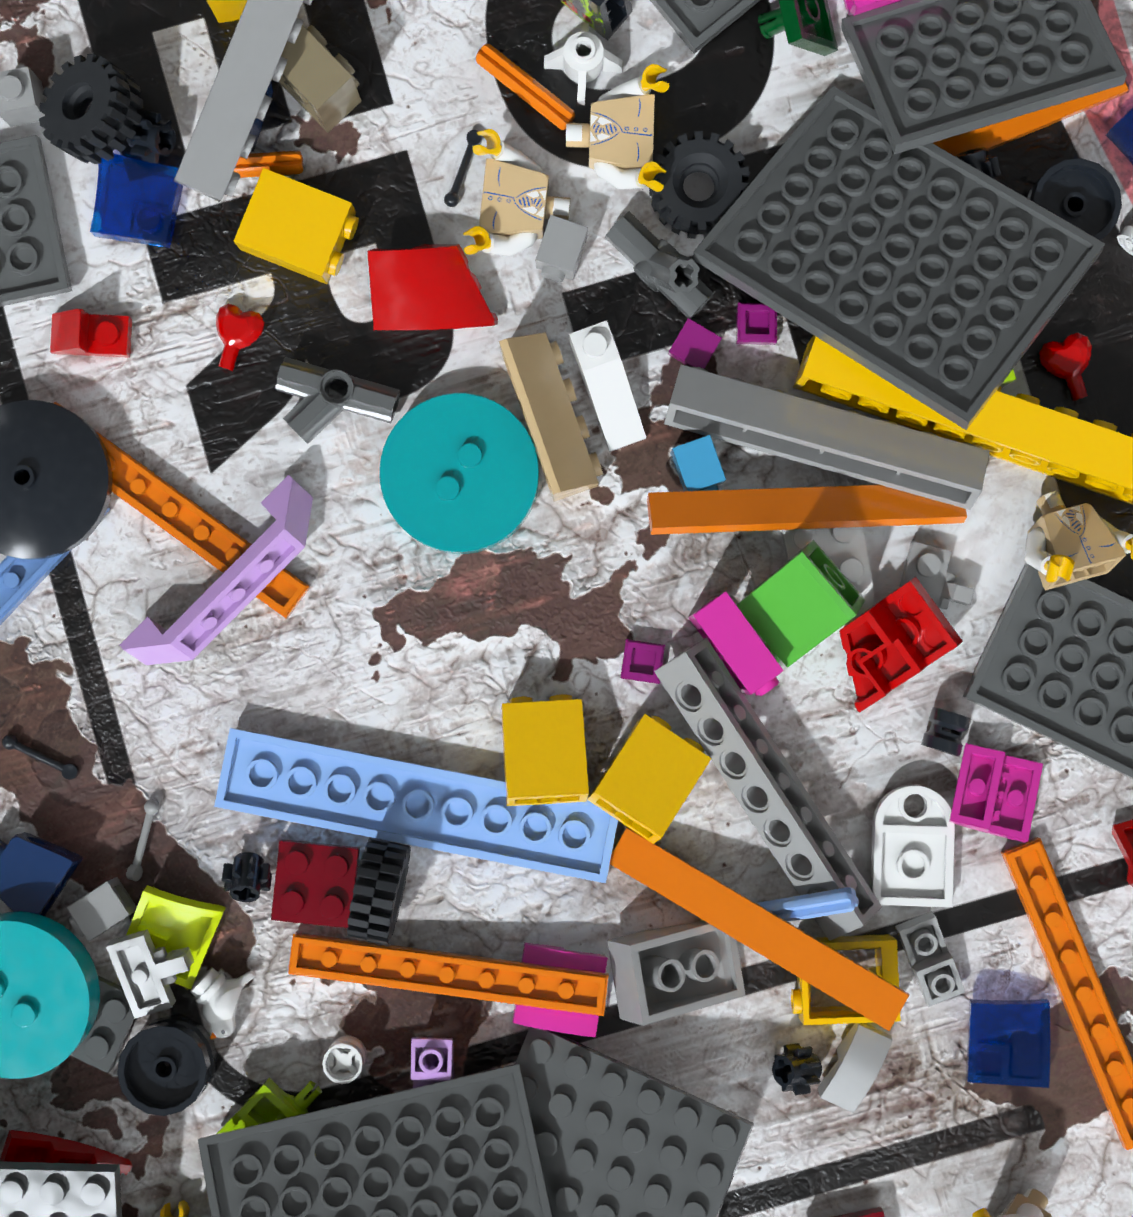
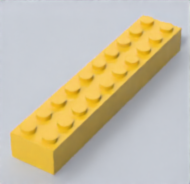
(1007, 425)

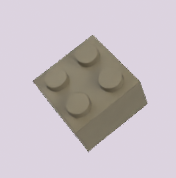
(318, 80)

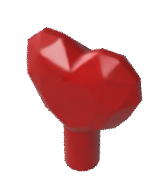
(236, 331)
(1068, 361)

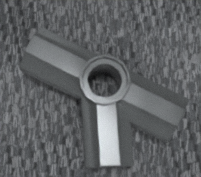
(660, 265)
(318, 409)

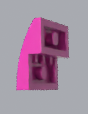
(996, 793)
(552, 1019)

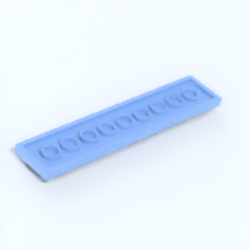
(411, 805)

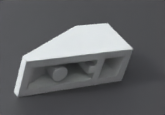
(607, 385)

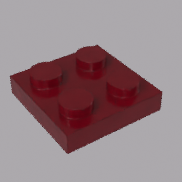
(314, 883)

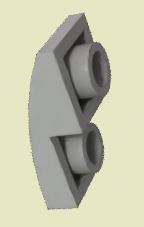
(930, 959)
(858, 1065)

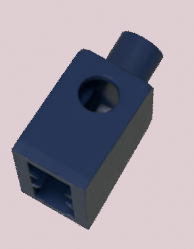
(34, 873)

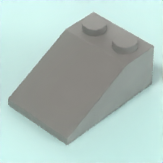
(674, 971)

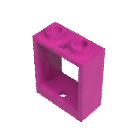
(737, 645)

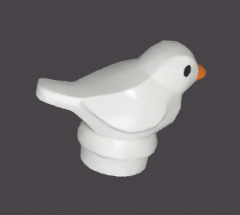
(220, 1000)

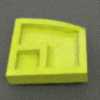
(178, 924)

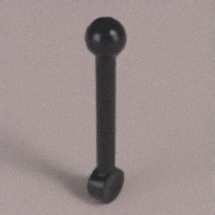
(451, 199)
(68, 771)

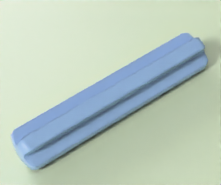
(813, 904)

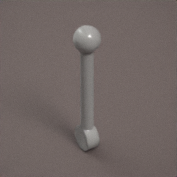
(135, 870)

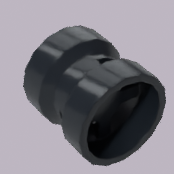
(943, 740)

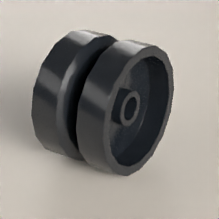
(1081, 195)
(165, 1088)

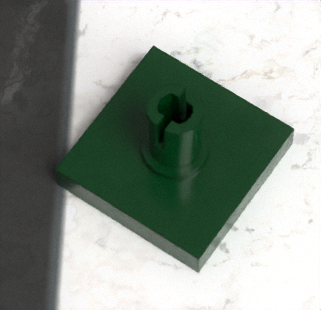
(805, 23)

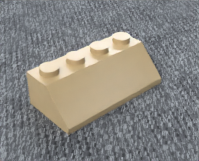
(549, 414)

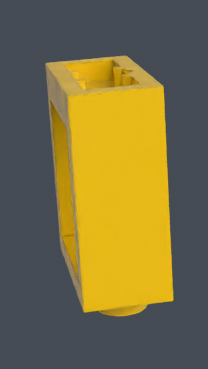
(886, 967)

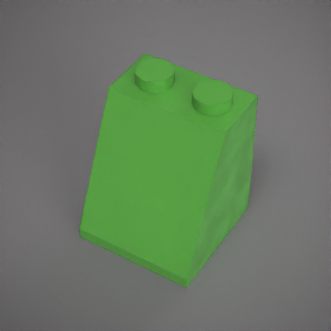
(801, 604)

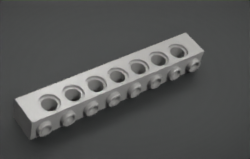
(764, 783)

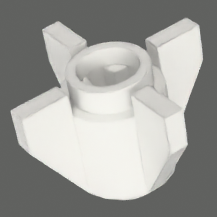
(583, 68)

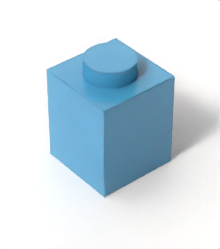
(698, 465)

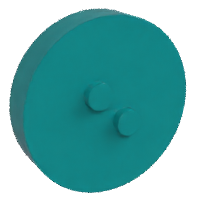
(459, 473)
(44, 994)

